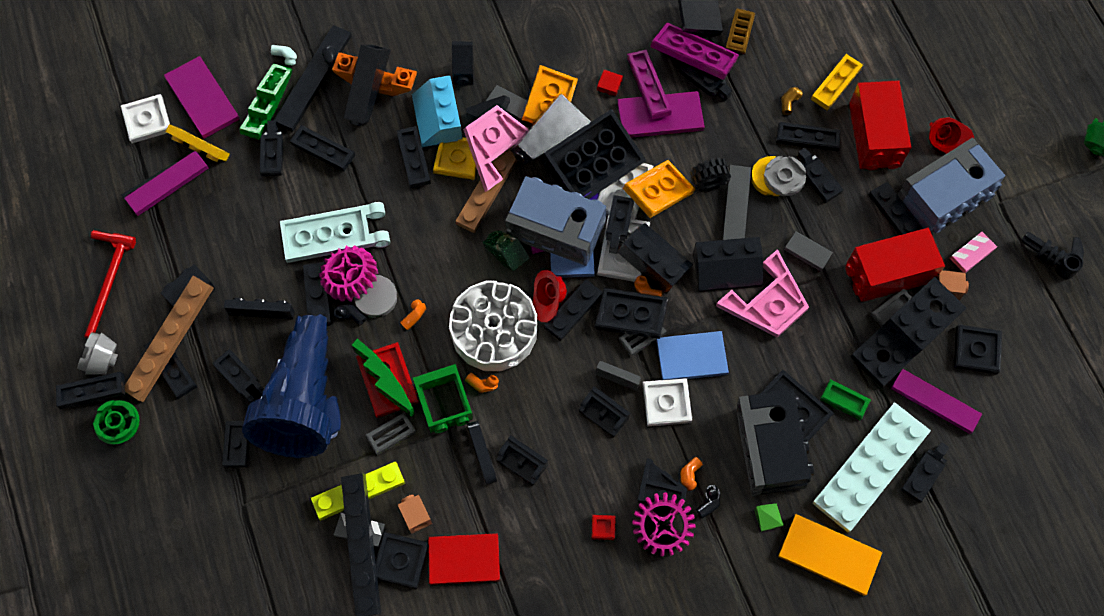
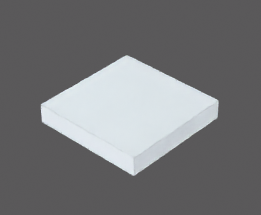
(145, 118)
(667, 402)

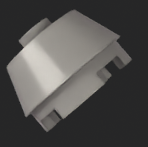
(98, 355)

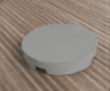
(785, 176)
(379, 299)

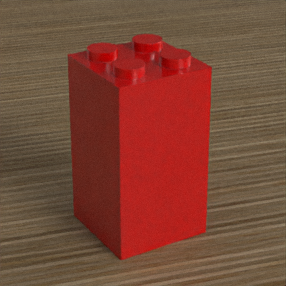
(879, 125)
(894, 264)

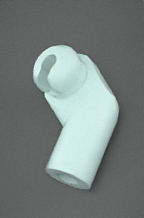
(286, 52)

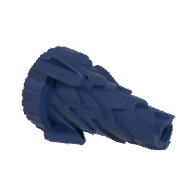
(294, 412)

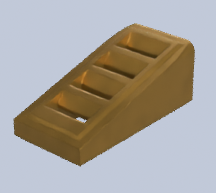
(744, 19)

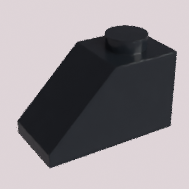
(462, 63)

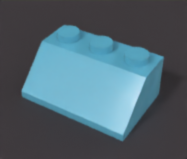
(437, 112)

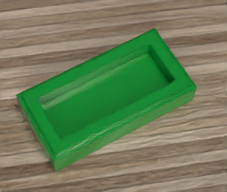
(845, 399)

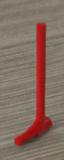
(120, 243)

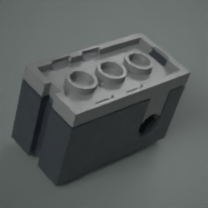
(771, 449)

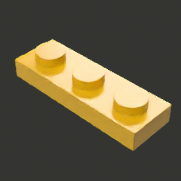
(836, 82)
(197, 144)

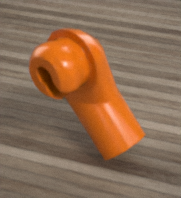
(643, 287)
(687, 474)

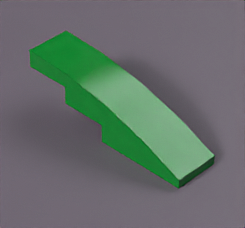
(266, 102)
(387, 383)

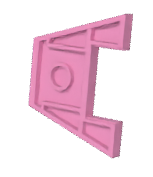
(489, 138)
(775, 306)

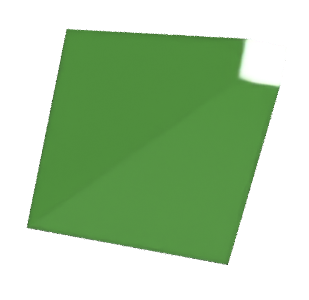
(768, 516)

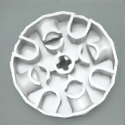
(498, 306)

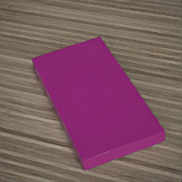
(695, 51)
(201, 97)
(685, 115)

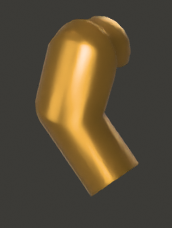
(792, 94)

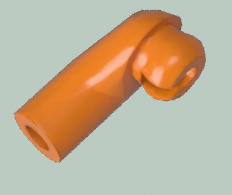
(415, 315)
(483, 385)

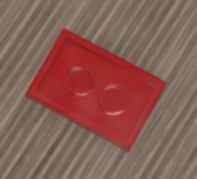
(393, 359)
(464, 559)

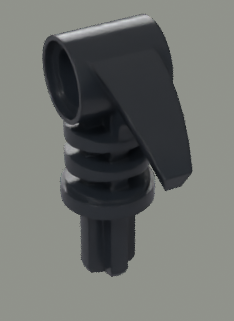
(1057, 258)

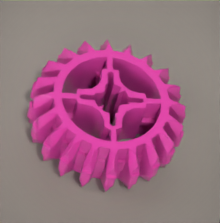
(343, 270)
(651, 540)

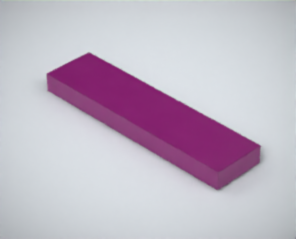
(649, 84)
(166, 183)
(936, 401)

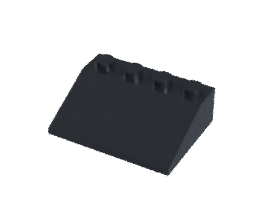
(593, 156)

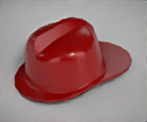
(948, 134)
(548, 293)

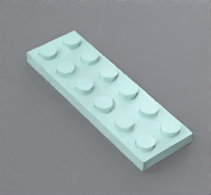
(871, 467)

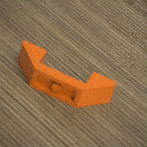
(391, 83)

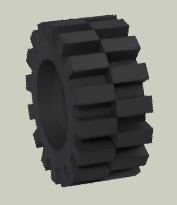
(710, 174)

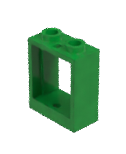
(435, 379)

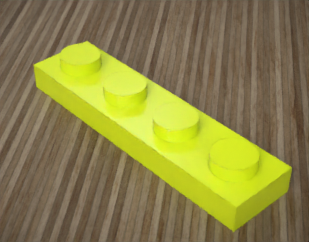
(378, 482)

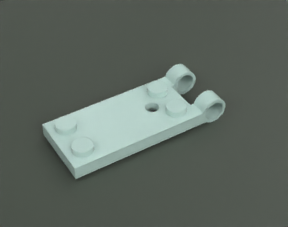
(323, 232)

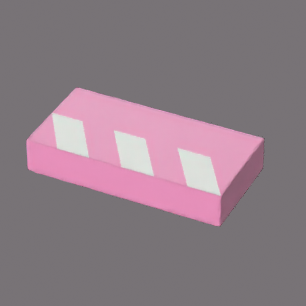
(973, 252)

